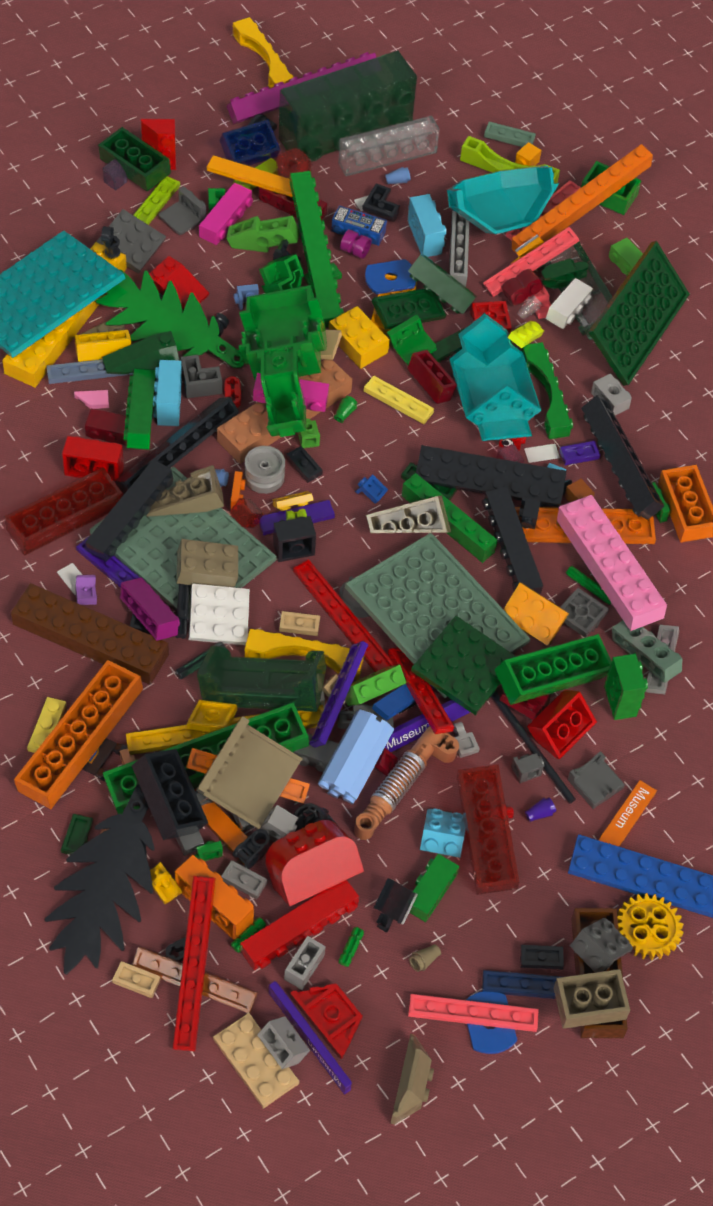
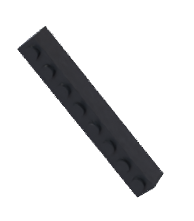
(183, 440)
(622, 458)

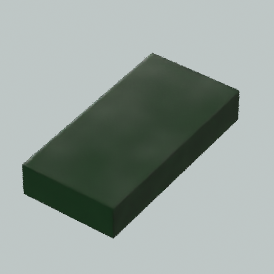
(77, 833)

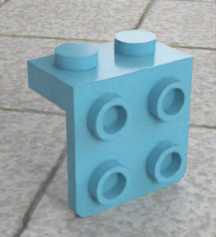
(443, 833)

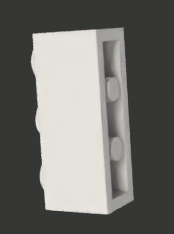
(569, 303)

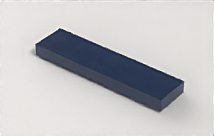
(519, 984)

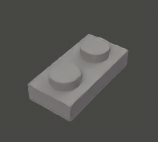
(244, 879)

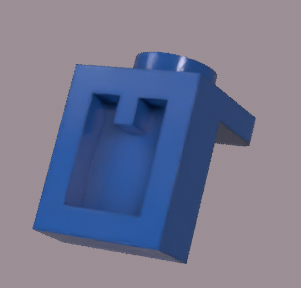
(371, 488)

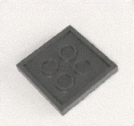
(136, 239)

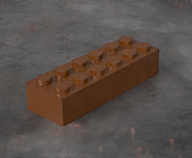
(581, 919)

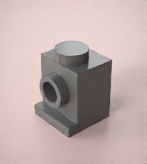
(527, 767)

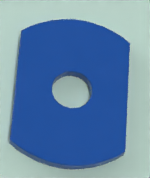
(379, 284)
(490, 1040)

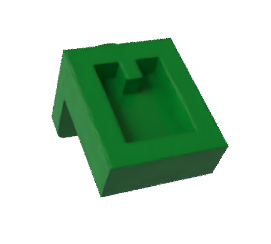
(214, 197)

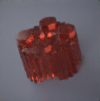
(290, 158)

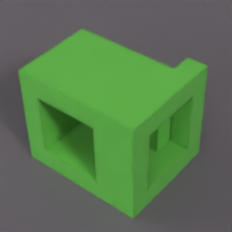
(310, 433)

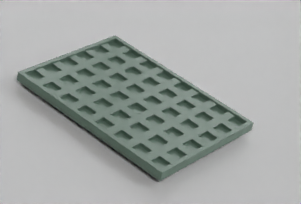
(154, 546)

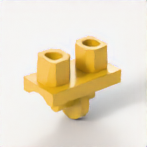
(164, 884)

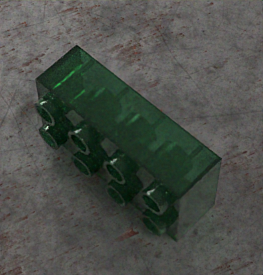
(346, 104)

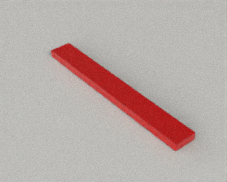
(341, 614)
(194, 964)

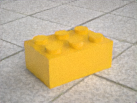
(360, 337)

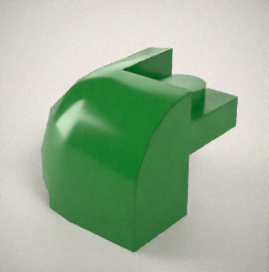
(282, 274)

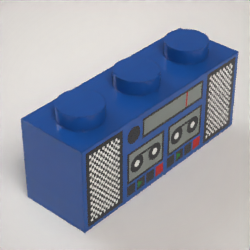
(359, 222)

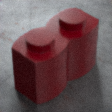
(522, 286)

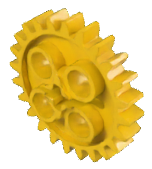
(650, 926)

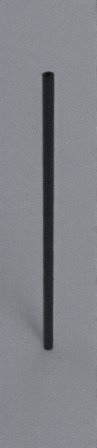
(533, 747)

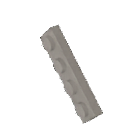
(669, 635)

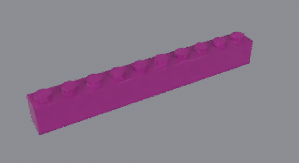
(268, 99)

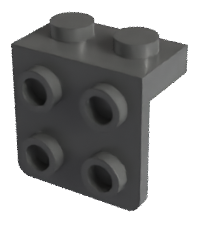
(185, 213)
(600, 945)

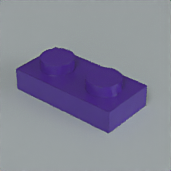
(579, 453)

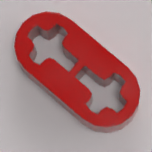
(233, 392)

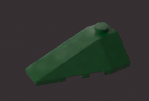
(142, 354)

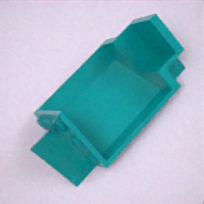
(494, 381)

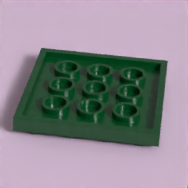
(462, 665)

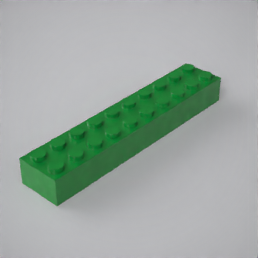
(280, 725)

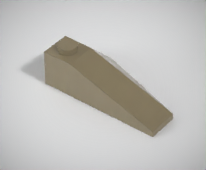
(193, 495)

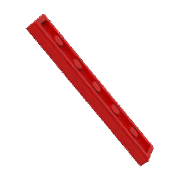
(422, 694)

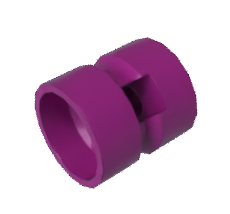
(354, 243)

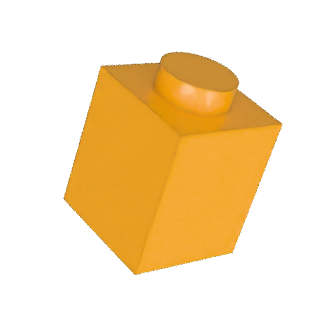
(528, 155)

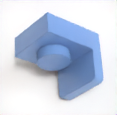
(244, 292)

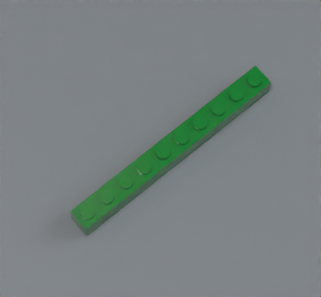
(314, 244)

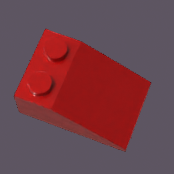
(181, 278)

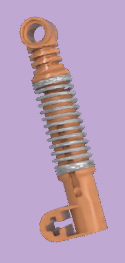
(399, 782)

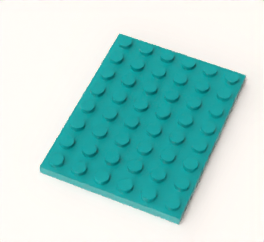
(50, 289)

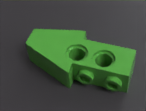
(261, 235)

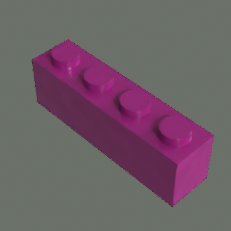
(149, 609)

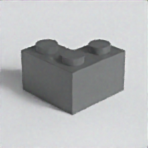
(200, 381)

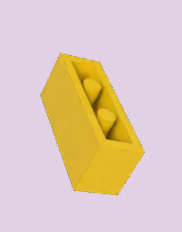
(98, 345)

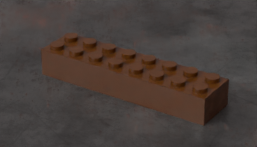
(89, 632)

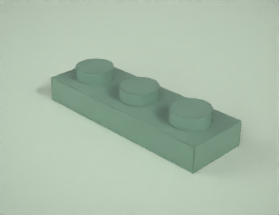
(509, 134)

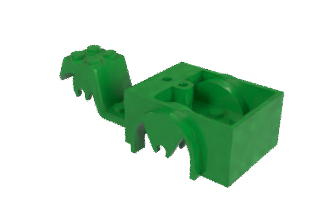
(283, 343)

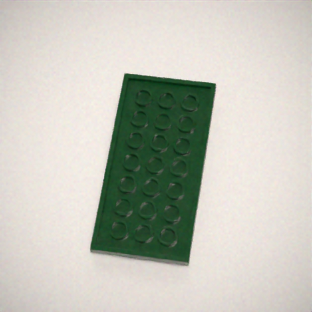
(639, 313)

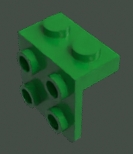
(410, 338)

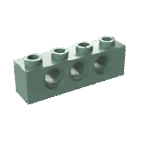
(649, 650)

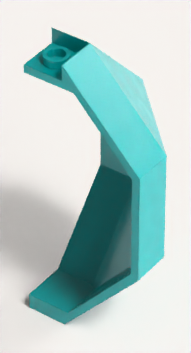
(503, 198)

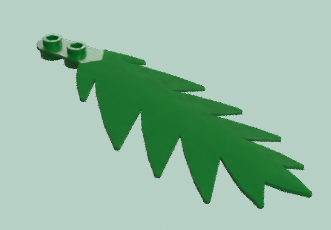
(187, 327)

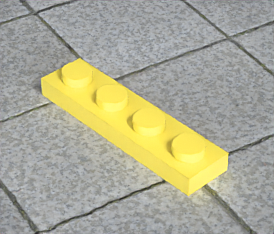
(398, 399)

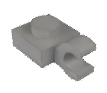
(466, 741)

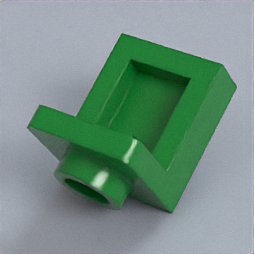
(209, 850)

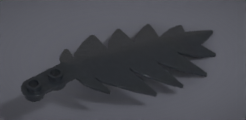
(116, 854)

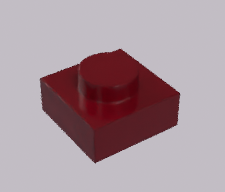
(386, 762)

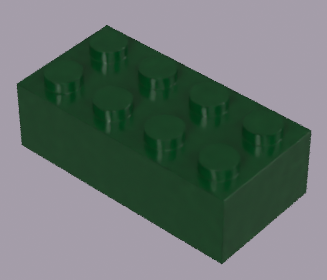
(139, 160)

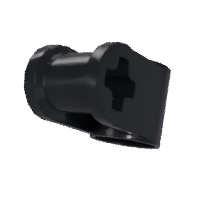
(249, 851)

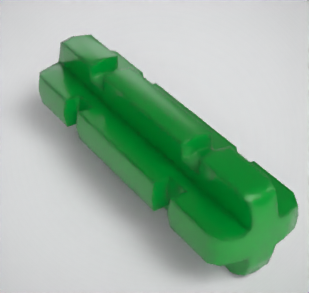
(257, 925)
(351, 946)

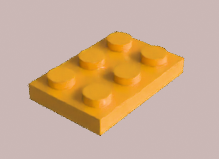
(535, 614)

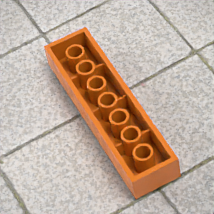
(78, 734)

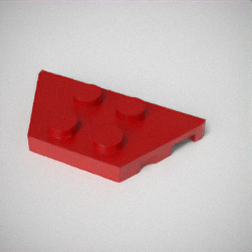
(330, 1014)

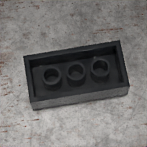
(169, 794)

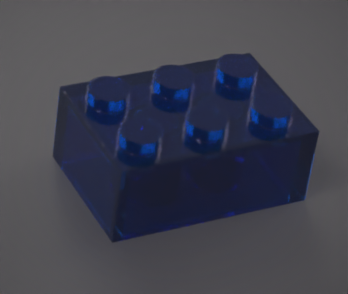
(250, 144)

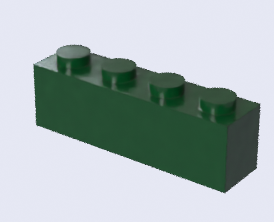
(442, 284)

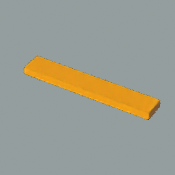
(250, 175)

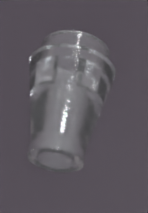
(529, 307)

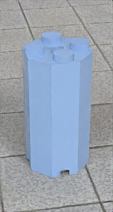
(355, 756)

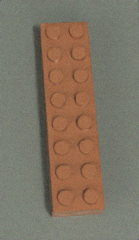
(249, 427)

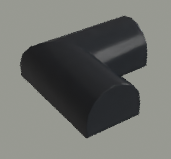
(377, 204)

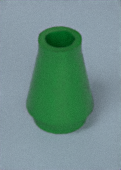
(346, 407)

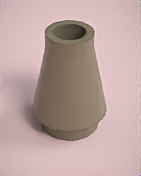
(423, 958)

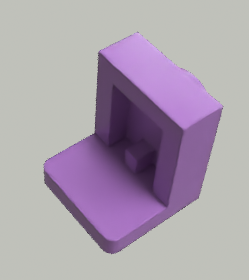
(86, 590)

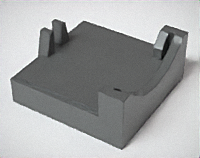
(583, 612)
(595, 781)

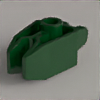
(563, 273)

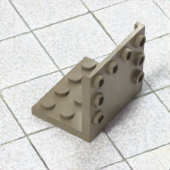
(249, 774)

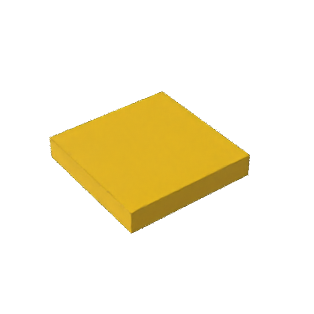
(211, 716)

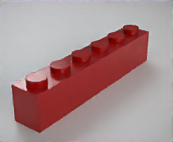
(298, 924)

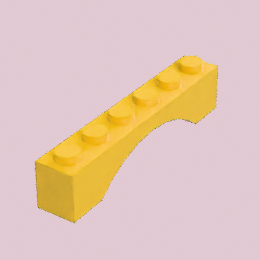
(248, 35)
(273, 645)

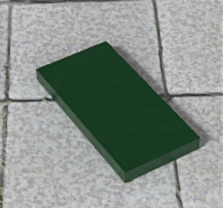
(399, 307)

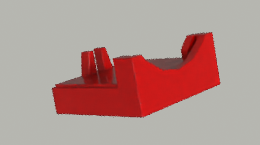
(496, 310)

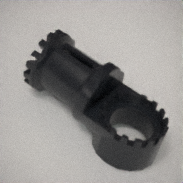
(111, 242)

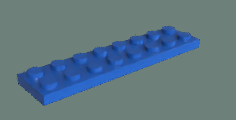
(642, 875)

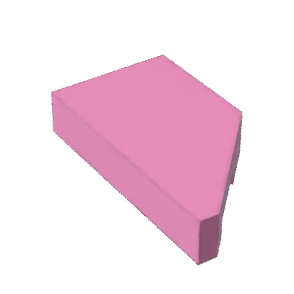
(93, 399)

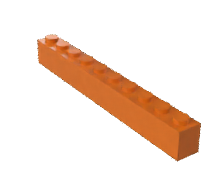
(587, 197)

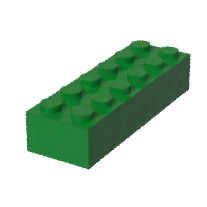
(553, 669)

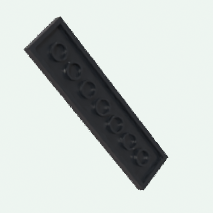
(485, 474)

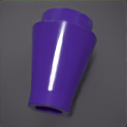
(541, 809)

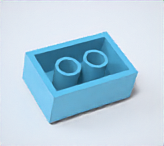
(426, 225)
(168, 395)

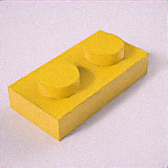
(286, 502)

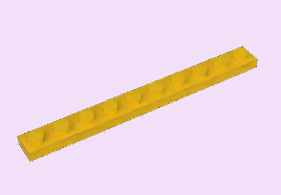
(168, 737)

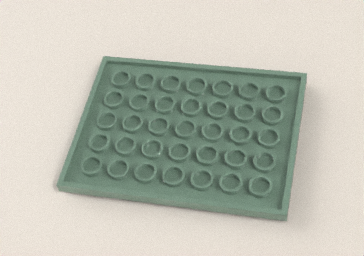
(421, 593)

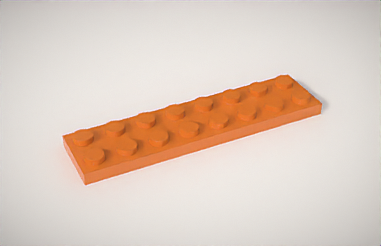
(627, 524)

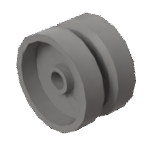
(264, 469)

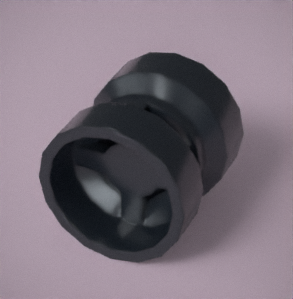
(222, 321)

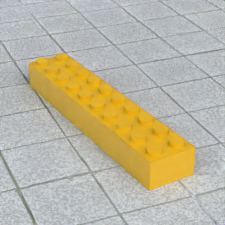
(32, 363)

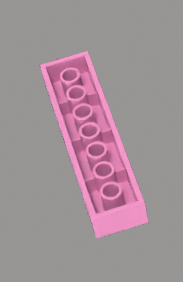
(611, 563)

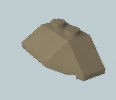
(413, 1081)

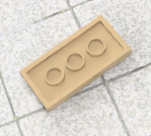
(254, 1061)

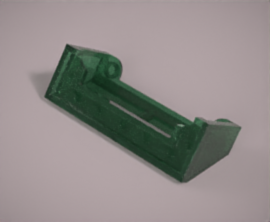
(262, 681)

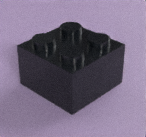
(294, 538)

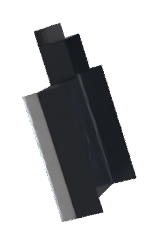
(395, 903)

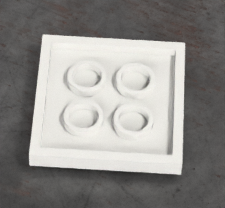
(219, 614)

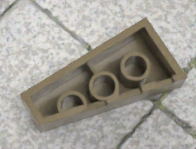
(416, 517)

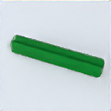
(587, 583)

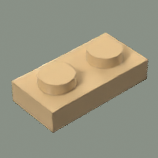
(299, 623)
(136, 979)

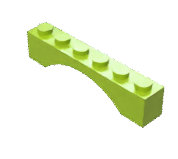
(480, 155)

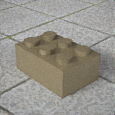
(207, 563)
(591, 998)

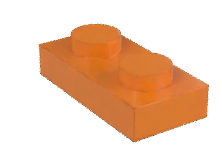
(238, 485)

